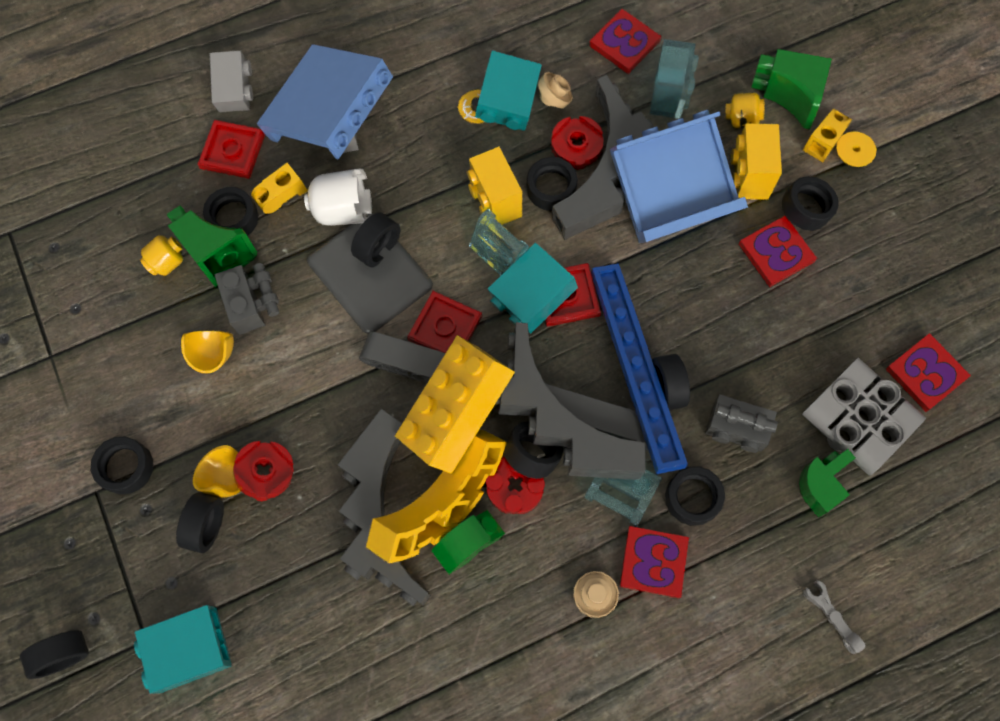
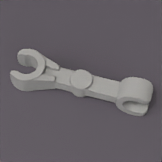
(850, 639)

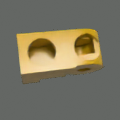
(827, 135)
(278, 189)

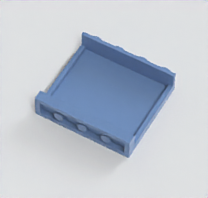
(326, 98)
(676, 177)

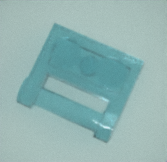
(491, 248)
(640, 490)

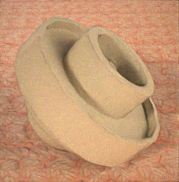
(554, 90)
(596, 594)

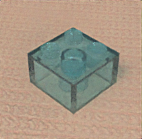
(674, 79)

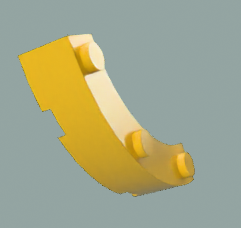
(440, 507)

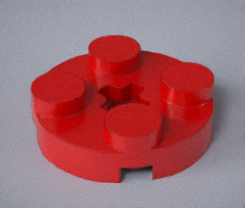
(583, 128)
(263, 486)
(513, 501)

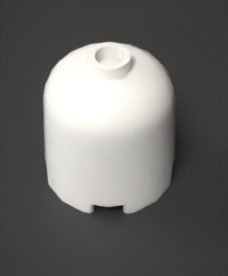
(339, 198)

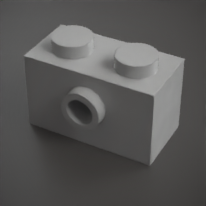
(230, 81)

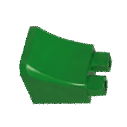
(793, 82)
(211, 245)

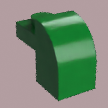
(819, 485)
(467, 541)

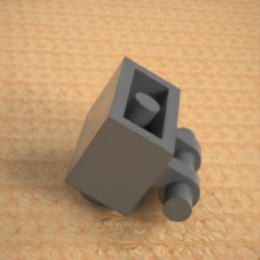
(240, 299)
(741, 424)

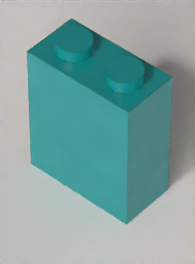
(508, 91)
(532, 288)
(182, 649)

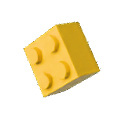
(757, 161)
(495, 185)

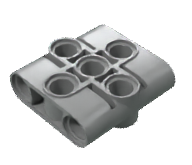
(874, 449)

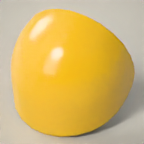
(207, 349)
(215, 473)

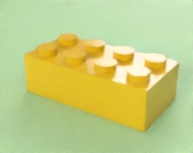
(454, 405)

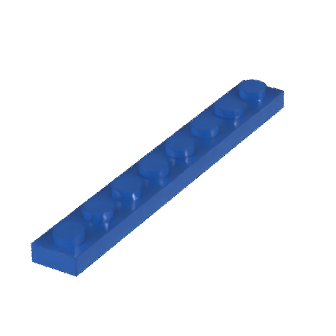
(638, 370)

